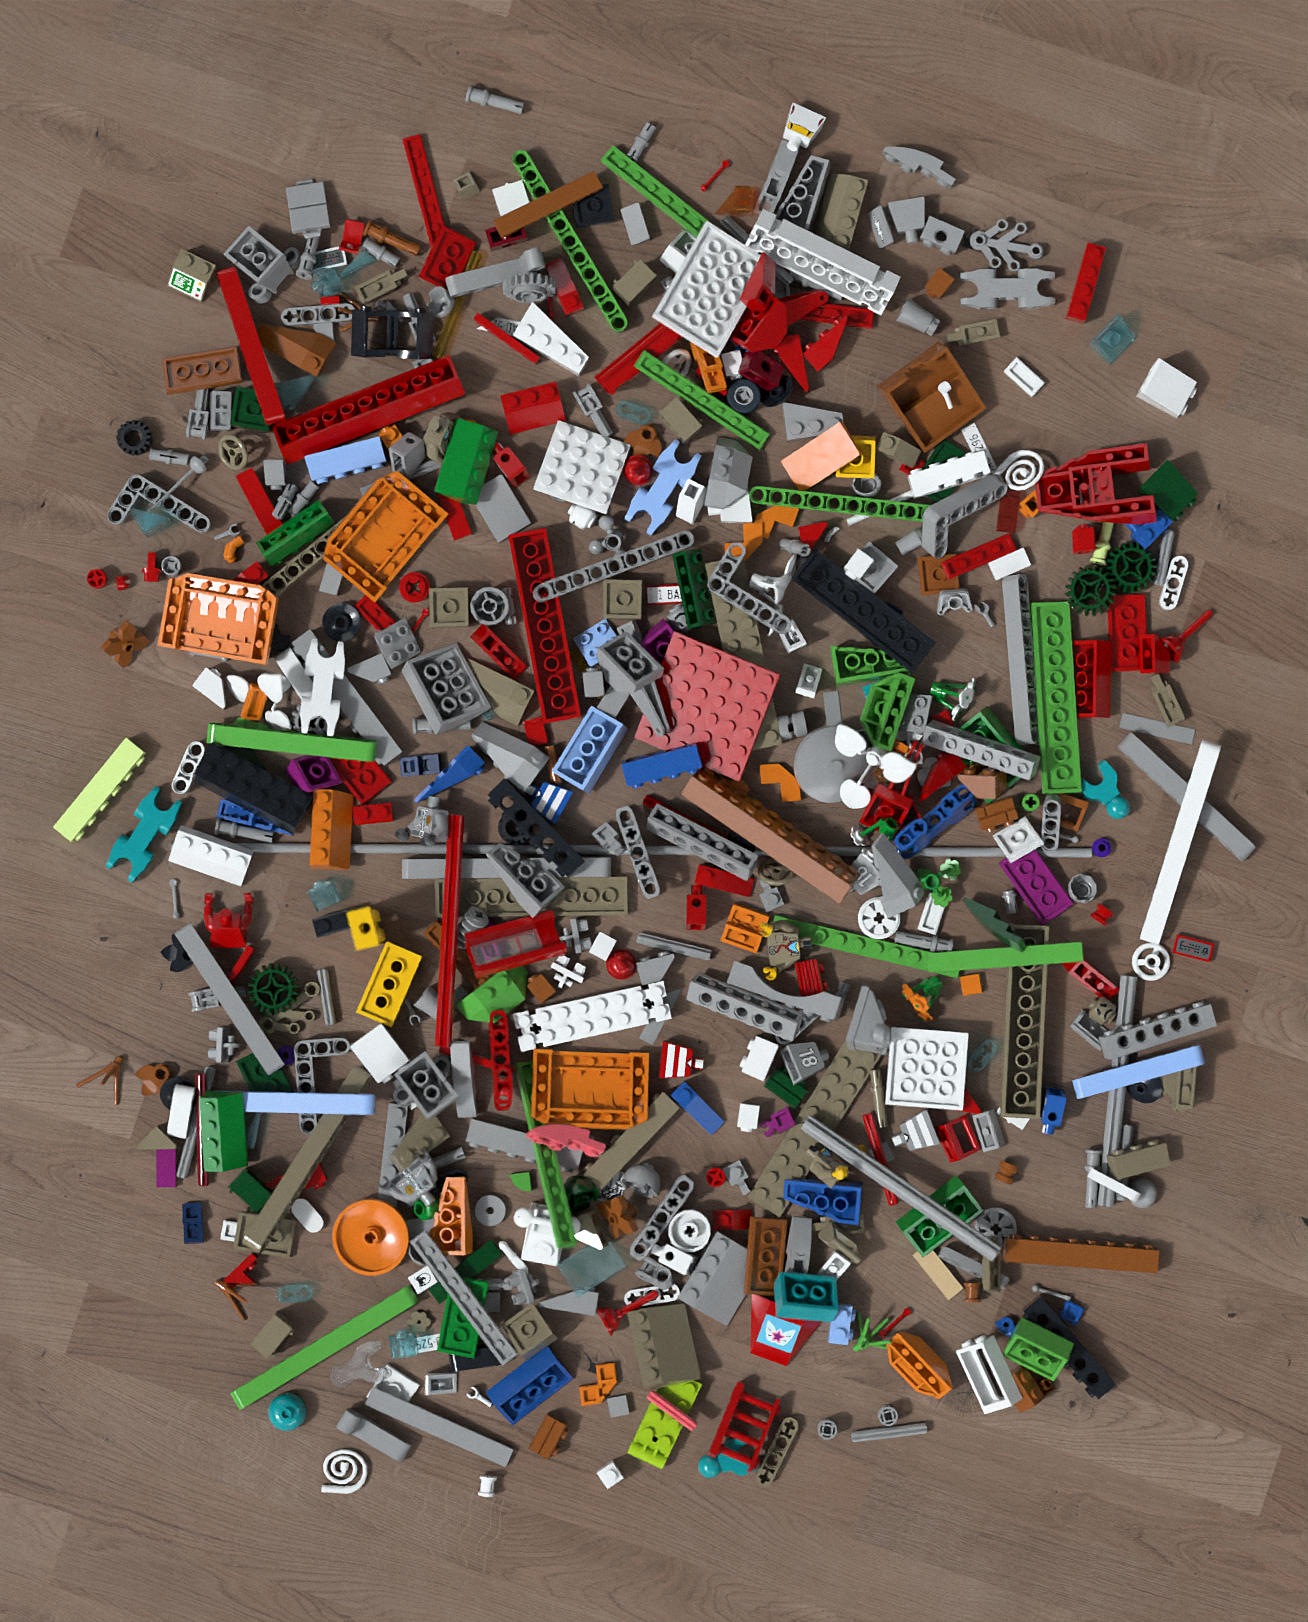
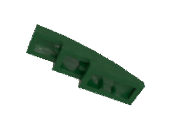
(992, 923)
(469, 1267)

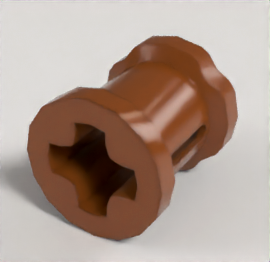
(972, 1292)

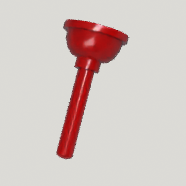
(637, 470)
(1175, 644)
(621, 964)
(611, 1317)

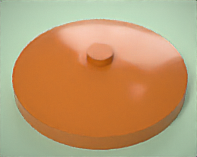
(370, 1237)

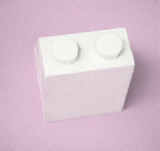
(1167, 388)
(380, 1053)

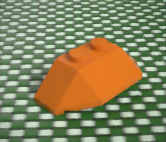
(919, 1365)

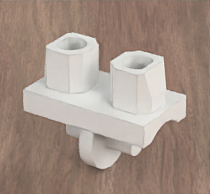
(576, 974)

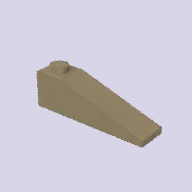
(503, 694)

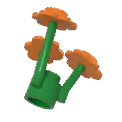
(931, 987)

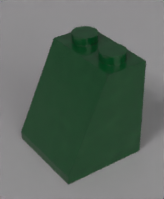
(1169, 491)

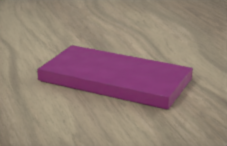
(1037, 886)

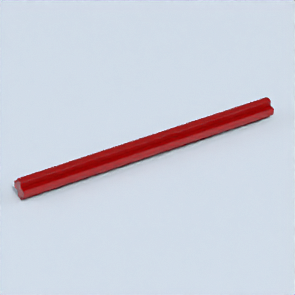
(449, 931)

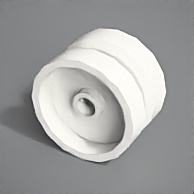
(689, 1241)

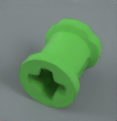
(1033, 798)

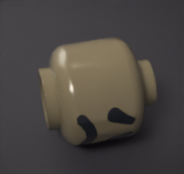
(1102, 1010)

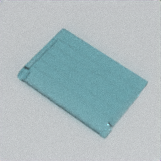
(590, 1267)

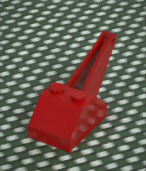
(767, 328)
(888, 800)

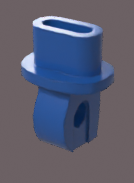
(1006, 1331)

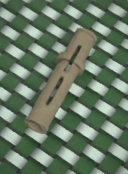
(878, 1097)

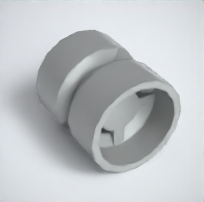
(798, 723)

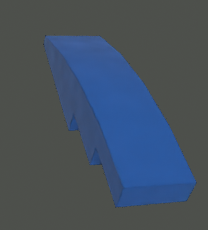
(232, 812)

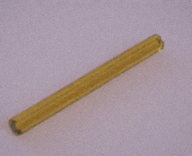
(453, 316)

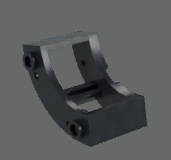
(424, 335)

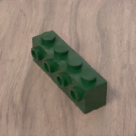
(694, 588)

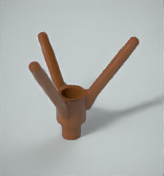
(370, 318)
(111, 1070)
(229, 1290)

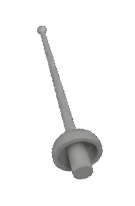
(197, 465)

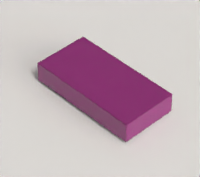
(165, 1167)

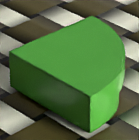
(522, 1180)

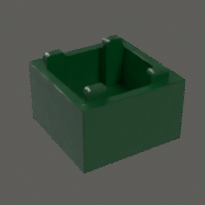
(247, 412)
(251, 1190)

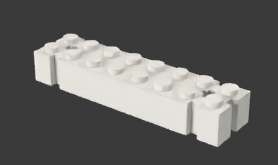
(822, 262)
(591, 1016)

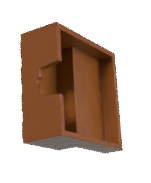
(920, 405)

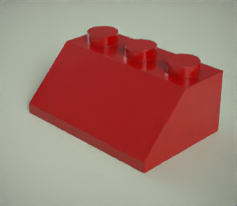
(532, 408)

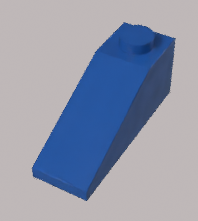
(697, 1107)

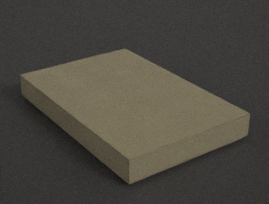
(280, 1243)

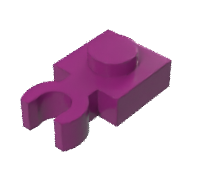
(780, 1121)

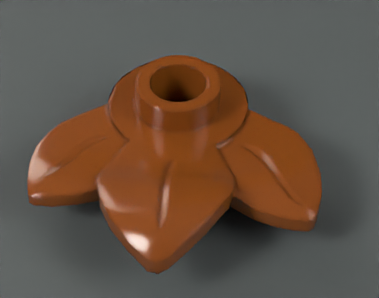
(643, 445)
(152, 1081)

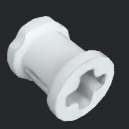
(487, 1485)

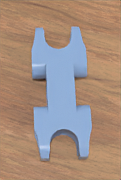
(655, 499)

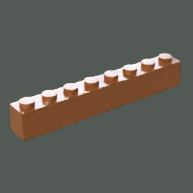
(1080, 1254)

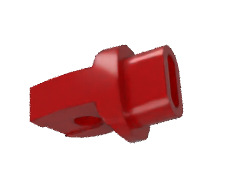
(151, 573)

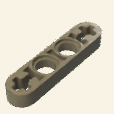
(774, 1450)

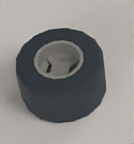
(743, 396)

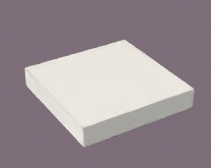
(1018, 839)
(398, 1385)

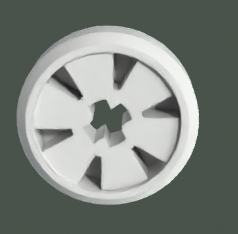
(870, 927)

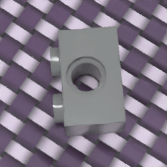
(936, 226)

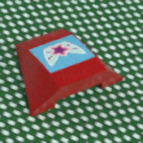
(776, 1337)

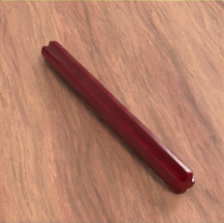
(201, 1087)

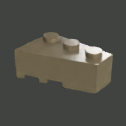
(420, 1134)

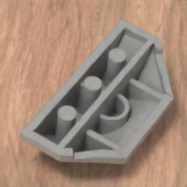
(728, 473)

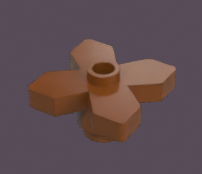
(123, 642)
(620, 1216)

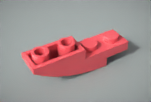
(564, 1135)

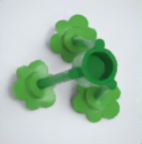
(941, 895)

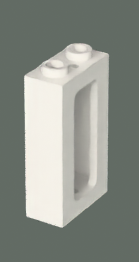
(980, 1379)

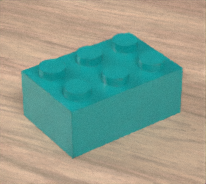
(806, 1297)

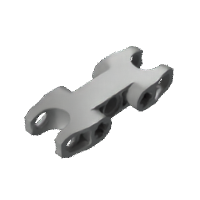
(993, 289)
(631, 843)
(658, 1227)

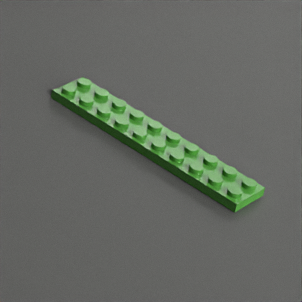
(1055, 697)

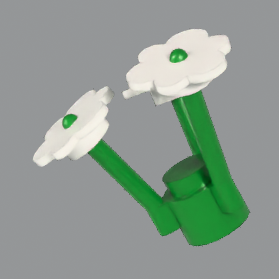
(941, 691)
(886, 826)

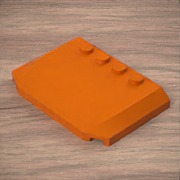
(382, 533)
(218, 618)
(590, 1089)

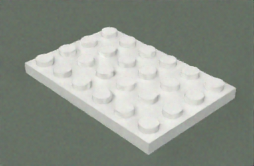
(707, 290)

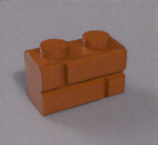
(995, 814)
(548, 1436)

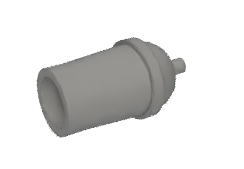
(910, 541)

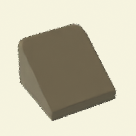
(466, 186)

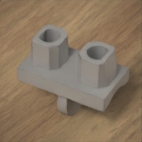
(580, 944)
(224, 1046)
(525, 1286)

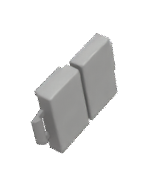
(308, 208)

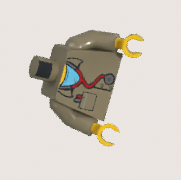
(439, 434)
(783, 945)
(828, 1165)

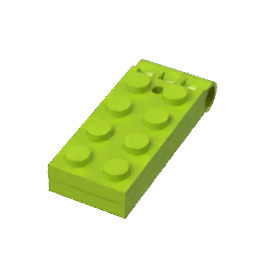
(661, 1425)

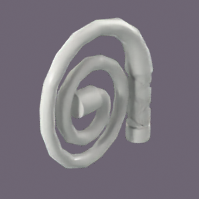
(1023, 471)
(344, 1467)

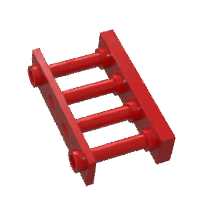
(725, 1429)

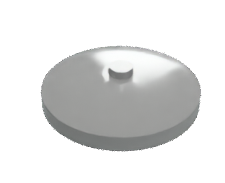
(822, 768)

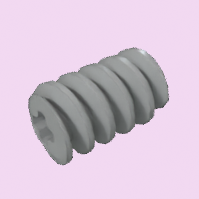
(474, 920)

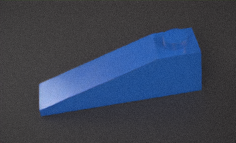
(461, 768)
(839, 1203)

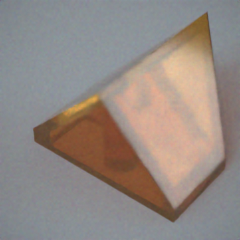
(739, 202)

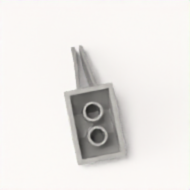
(634, 671)

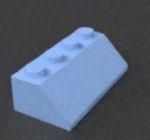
(346, 459)
(590, 749)

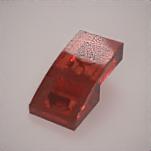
(1008, 512)

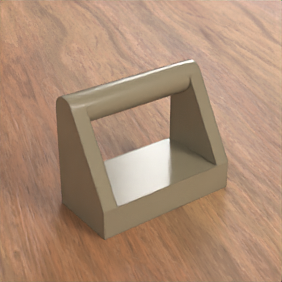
(840, 1241)

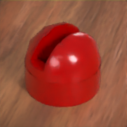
(120, 582)

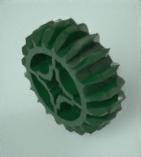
(1125, 560)
(1084, 597)
(272, 979)

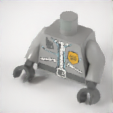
(429, 824)
(414, 1181)

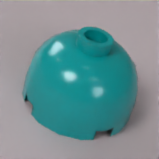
(287, 1411)

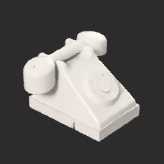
(539, 1237)

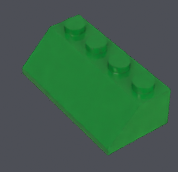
(466, 461)
(294, 533)
(223, 1131)
(926, 1233)

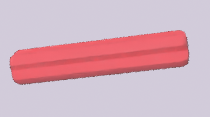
(672, 1410)

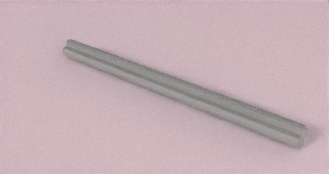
(1116, 1096)
(901, 1188)

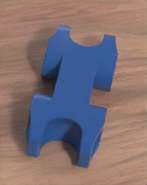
(921, 830)

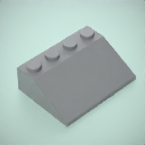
(445, 688)
(717, 1279)

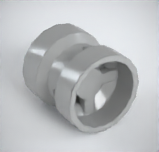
(169, 568)
(885, 1413)
(827, 1428)

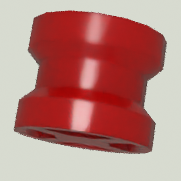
(94, 579)
(1101, 914)
(718, 1178)

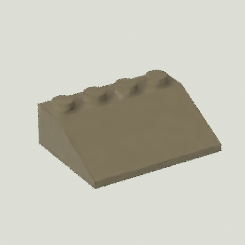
(664, 1346)

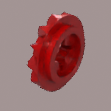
(404, 587)

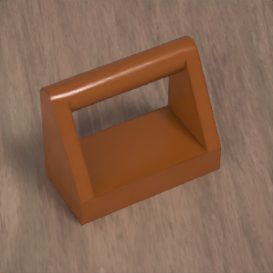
(1082, 805)

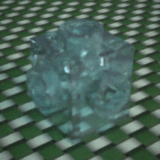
(325, 282)
(324, 894)
(403, 1344)

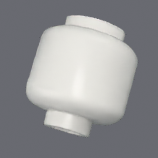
(582, 516)

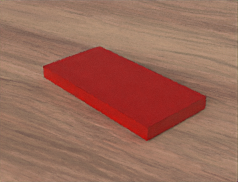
(1125, 624)

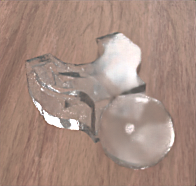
(359, 1367)

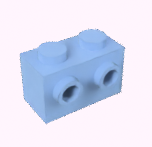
(840, 1326)

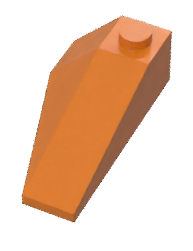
(453, 1221)

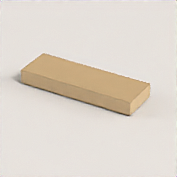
(939, 1274)

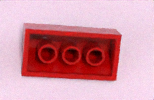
(1092, 678)

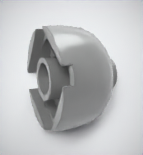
(489, 606)
(643, 1180)

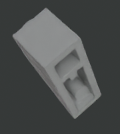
(570, 1302)

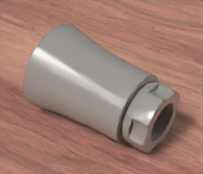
(917, 317)
(428, 1002)

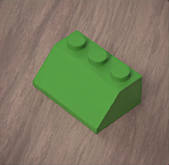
(1038, 1349)

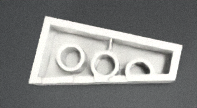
(547, 339)
(948, 475)

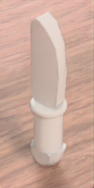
(518, 1263)

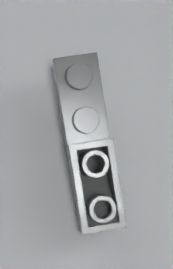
(913, 159)
(776, 179)
(799, 1245)

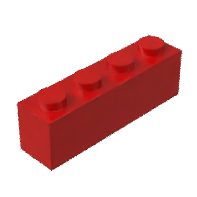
(1085, 283)

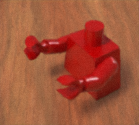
(227, 928)

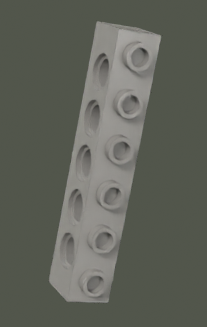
(981, 750)
(702, 842)
(744, 1006)
(1204, 1020)

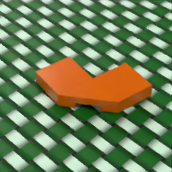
(778, 514)
(752, 540)
(777, 774)
(596, 1393)

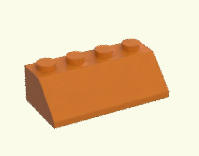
(331, 830)

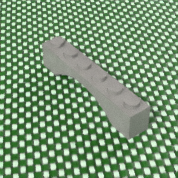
(822, 1004)

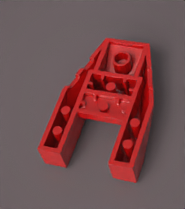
(1086, 490)

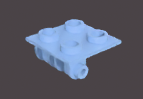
(592, 639)

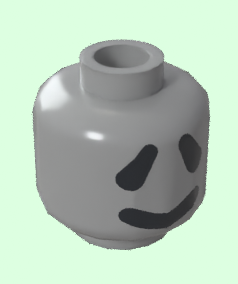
(677, 618)

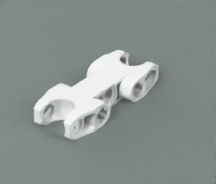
(321, 703)

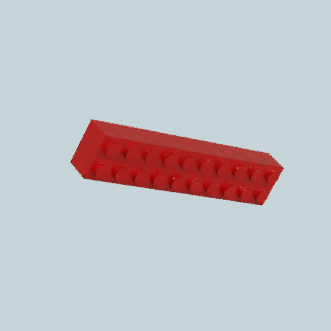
(368, 409)
(544, 628)

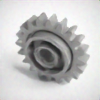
(529, 287)

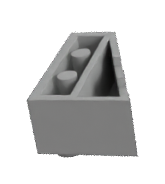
(807, 422)

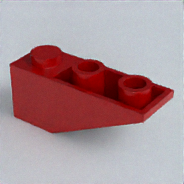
(760, 285)
(825, 348)

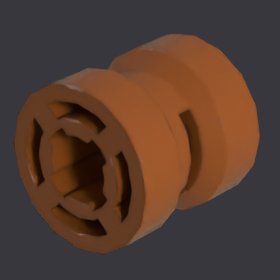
(1006, 1172)

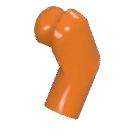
(230, 548)

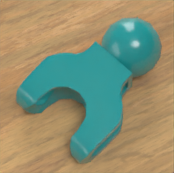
(1107, 793)
(711, 1467)

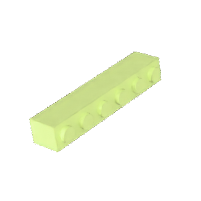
(99, 790)

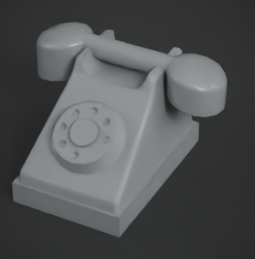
(262, 263)
(868, 1025)
(425, 1085)

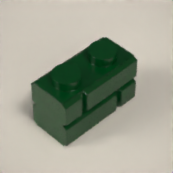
(782, 1086)

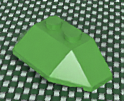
(886, 708)
(499, 992)

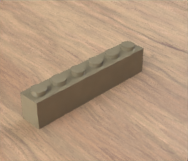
(630, 1141)

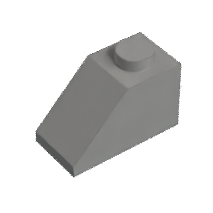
(275, 474)
(372, 669)

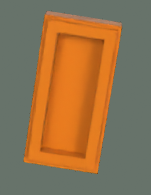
(253, 703)

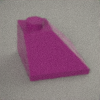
(312, 773)

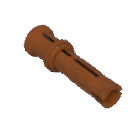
(383, 235)

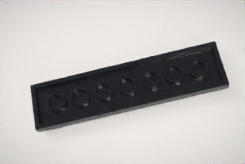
(863, 611)

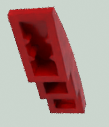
(258, 500)

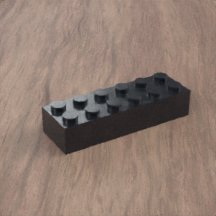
(252, 788)

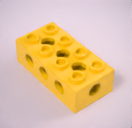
(357, 922)
(376, 988)

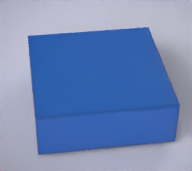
(1071, 1312)

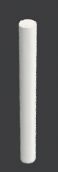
(900, 498)

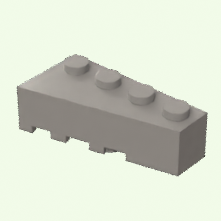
(805, 195)

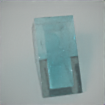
(294, 391)

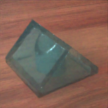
(1112, 340)
(150, 522)

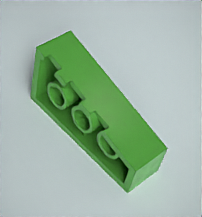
(862, 665)

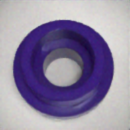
(1095, 845)
(290, 1050)

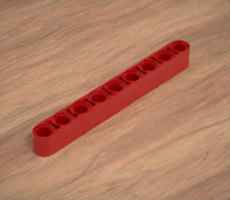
(250, 345)

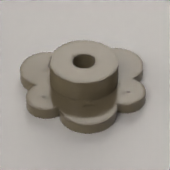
(415, 1326)

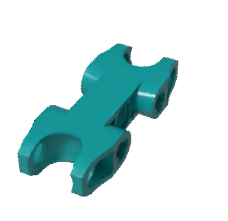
(152, 822)

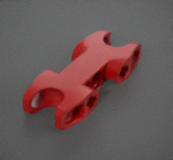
(500, 1087)

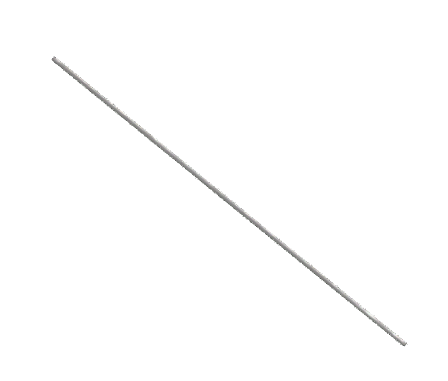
(651, 850)

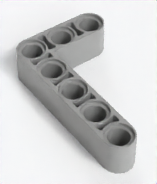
(495, 275)
(143, 492)
(955, 507)
(743, 596)
(310, 1076)

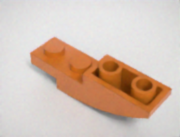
(710, 369)

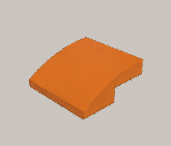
(744, 927)

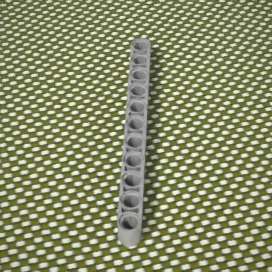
(484, 868)

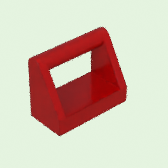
(950, 1142)

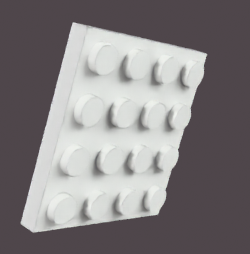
(581, 467)
(926, 1068)

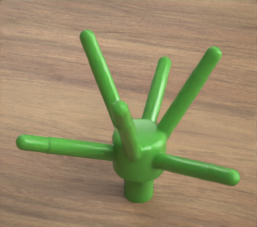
(866, 1339)

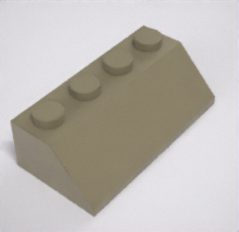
(840, 209)

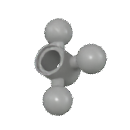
(597, 546)

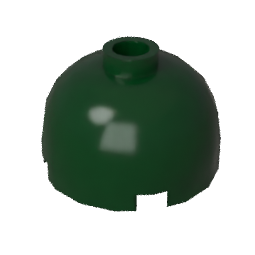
(580, 1192)

